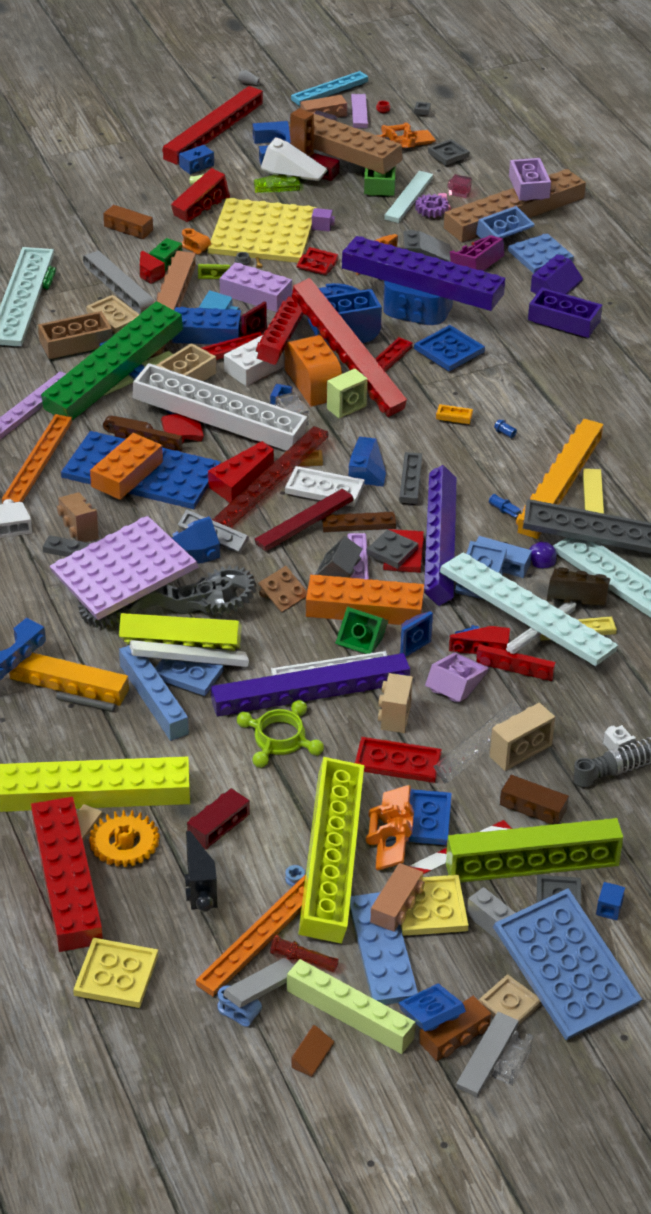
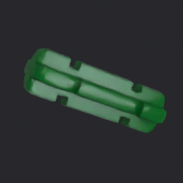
(48, 277)

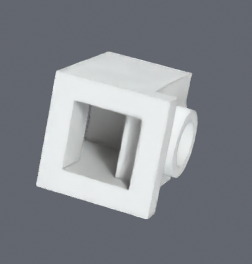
(618, 737)

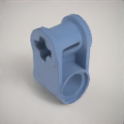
(242, 1015)

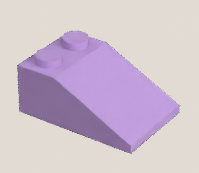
(455, 676)

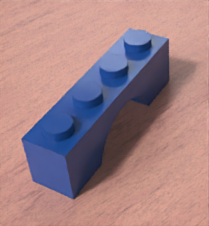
(28, 638)

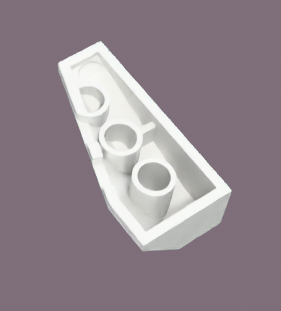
(286, 159)

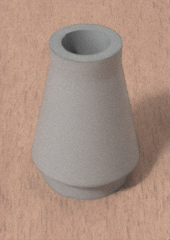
(246, 77)

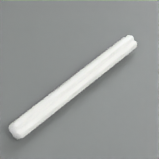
(531, 633)

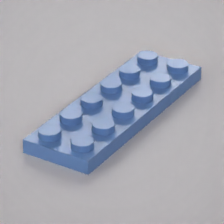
(382, 954)

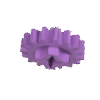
(431, 205)

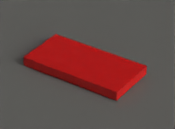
(398, 759)

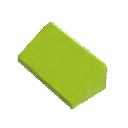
(211, 271)

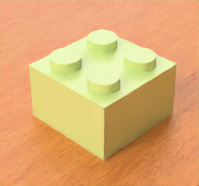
(347, 393)

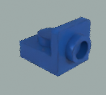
(278, 391)

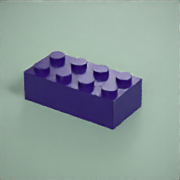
(565, 312)

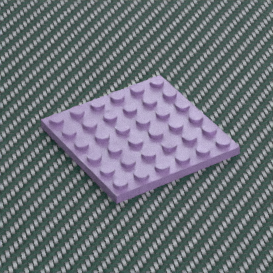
(123, 567)

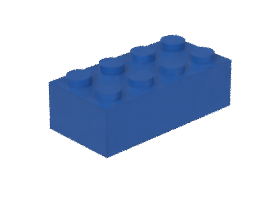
(208, 325)

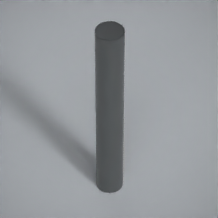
(85, 701)

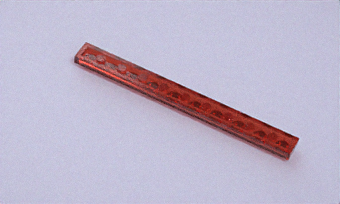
(271, 477)

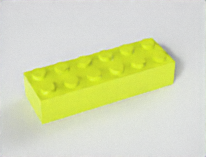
(181, 631)

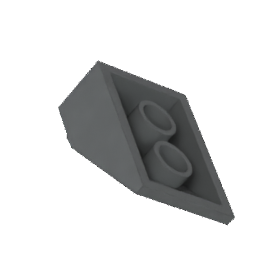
(422, 243)

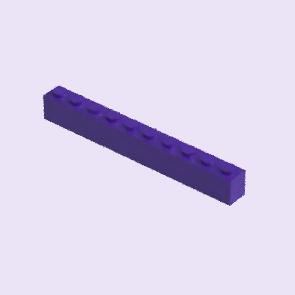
(440, 534)
(306, 684)

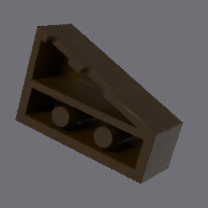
(578, 586)

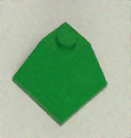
(361, 631)

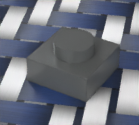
(422, 108)

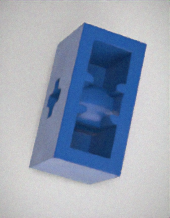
(196, 159)

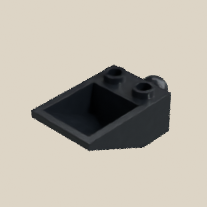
(200, 876)

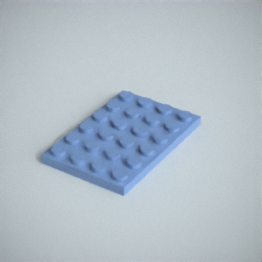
(567, 963)

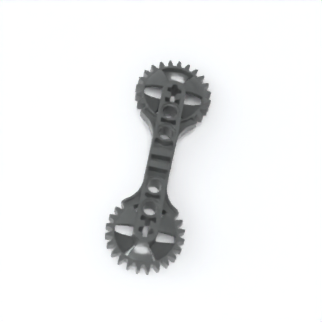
(209, 594)

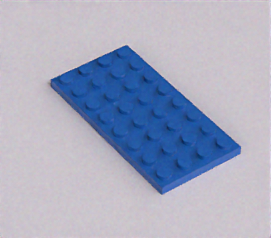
(176, 481)

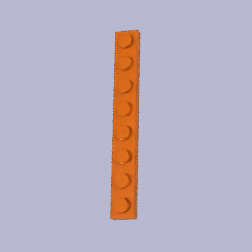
(38, 459)
(252, 941)

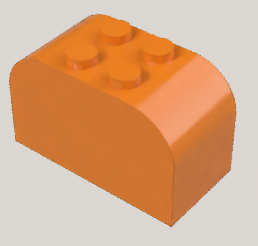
(310, 366)

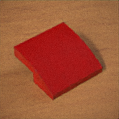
(317, 261)
(183, 426)

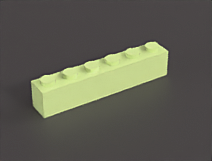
(351, 1006)

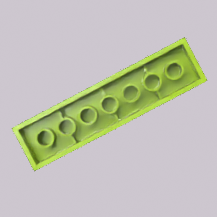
(534, 850)

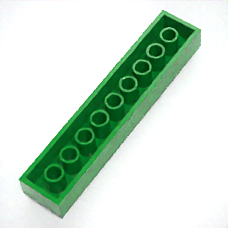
(112, 361)

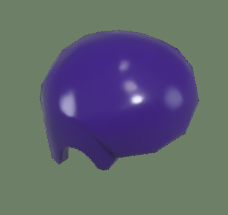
(543, 555)

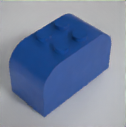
(414, 305)
(359, 311)

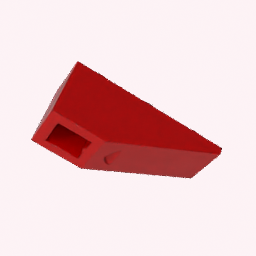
(489, 636)

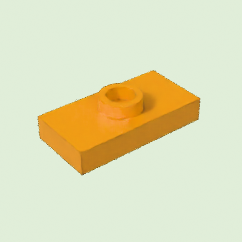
(454, 414)

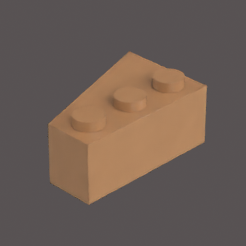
(78, 517)

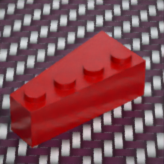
(200, 196)
(240, 471)

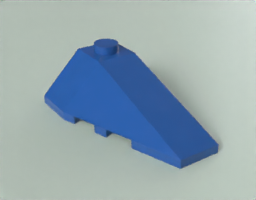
(367, 462)
(199, 540)

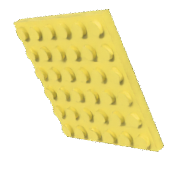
(262, 230)

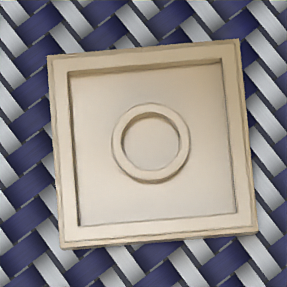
(510, 999)

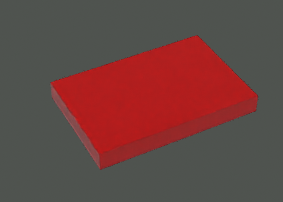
(413, 563)

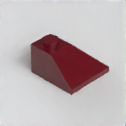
(254, 320)

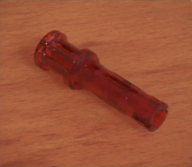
(294, 951)

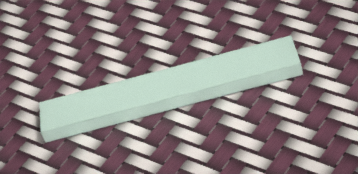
(408, 196)

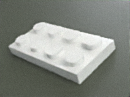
(321, 484)

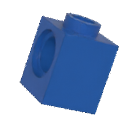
(610, 901)

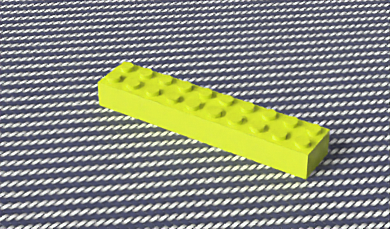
(96, 783)
(331, 851)

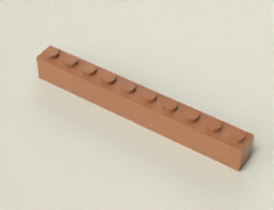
(176, 282)

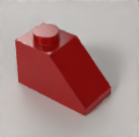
(151, 268)

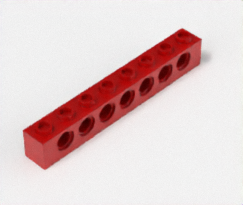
(279, 331)

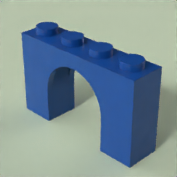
(267, 132)

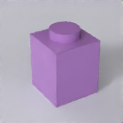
(322, 219)

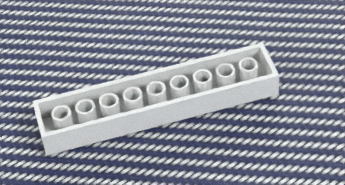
(219, 407)

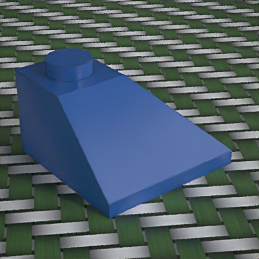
(416, 633)

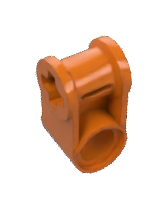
(195, 241)

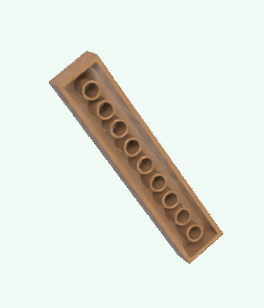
(463, 221)

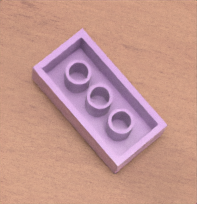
(255, 286)

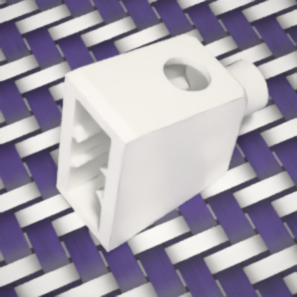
(14, 519)

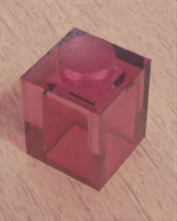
(459, 186)

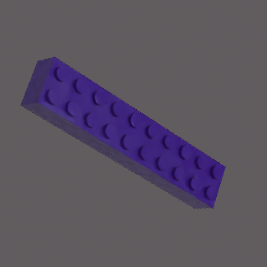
(423, 273)

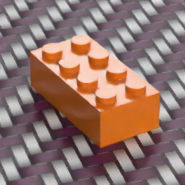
(126, 466)

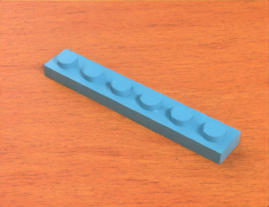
(330, 88)

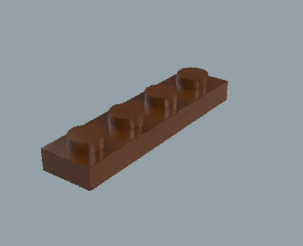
(167, 440)
(359, 522)

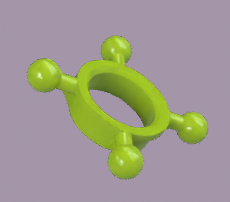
(279, 747)

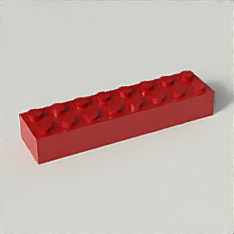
(66, 873)

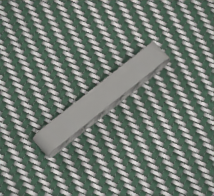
(118, 281)

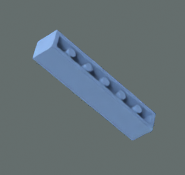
(155, 694)

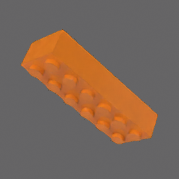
(390, 600)

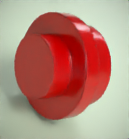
(383, 106)

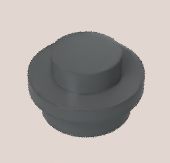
(243, 258)

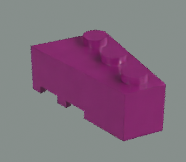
(481, 254)

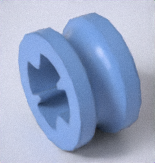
(291, 871)

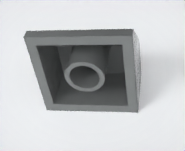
(340, 559)

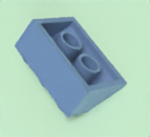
(503, 223)

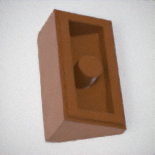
(311, 1051)

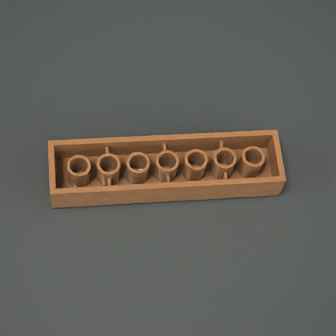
(355, 145)

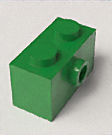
(166, 250)

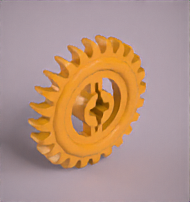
(125, 831)

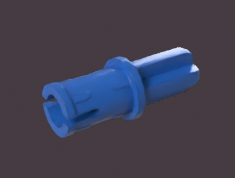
(504, 505)

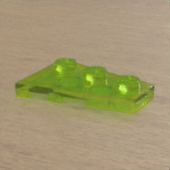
(276, 183)

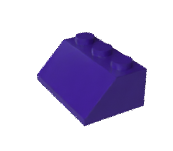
(556, 275)

